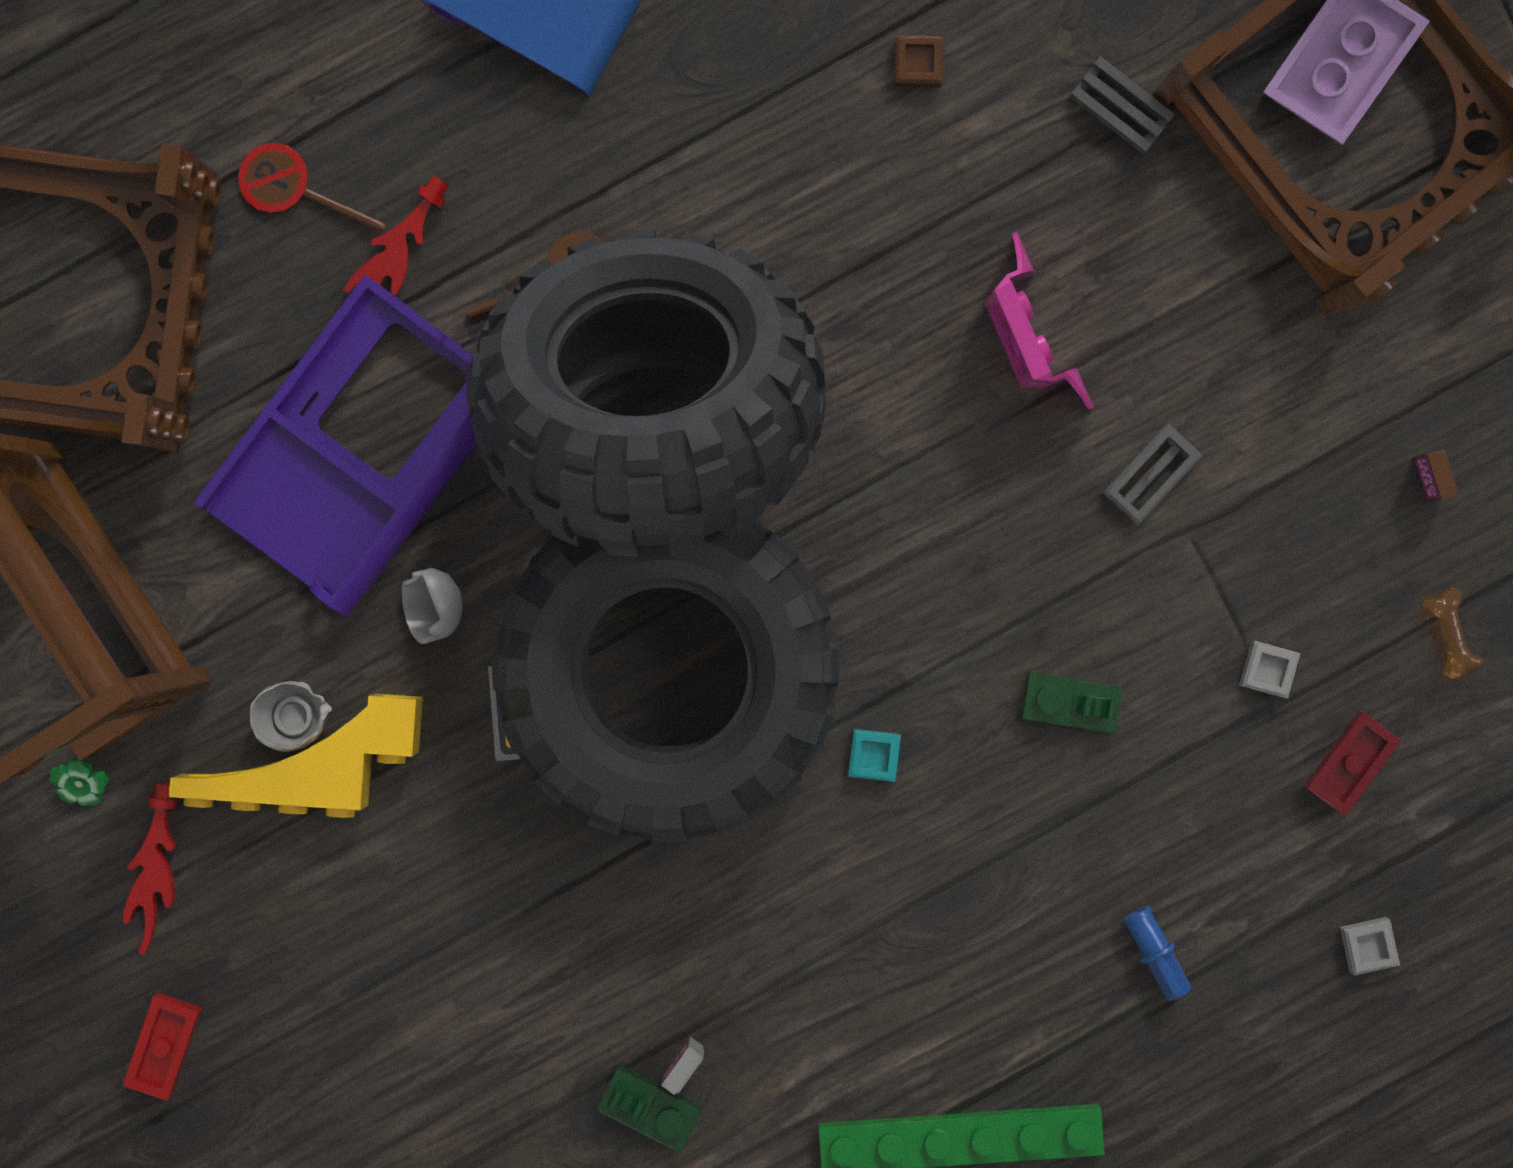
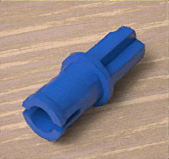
(1157, 953)

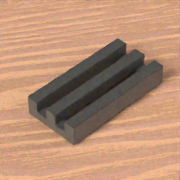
(1132, 90)
(1124, 503)

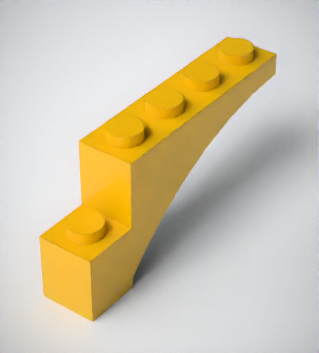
(323, 776)

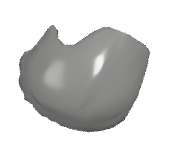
(288, 716)

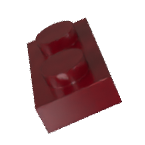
(1352, 763)

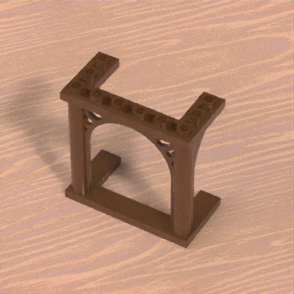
(173, 186)
(1338, 273)
(43, 496)

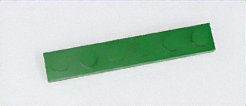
(963, 1138)

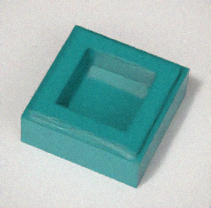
(874, 755)

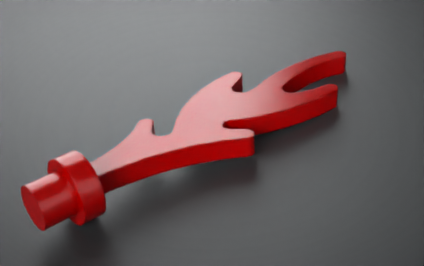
(395, 258)
(157, 872)

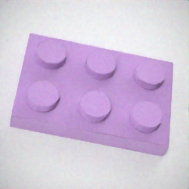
(1344, 62)

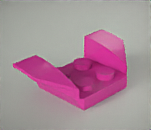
(1025, 351)

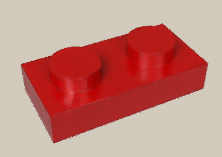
(162, 1046)

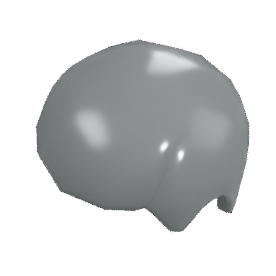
(431, 605)

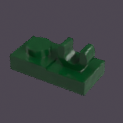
(1071, 702)
(649, 1108)

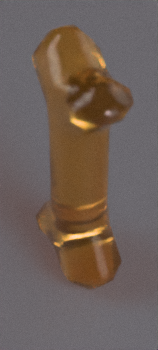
(1459, 655)

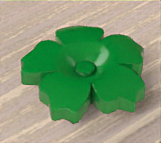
(78, 783)

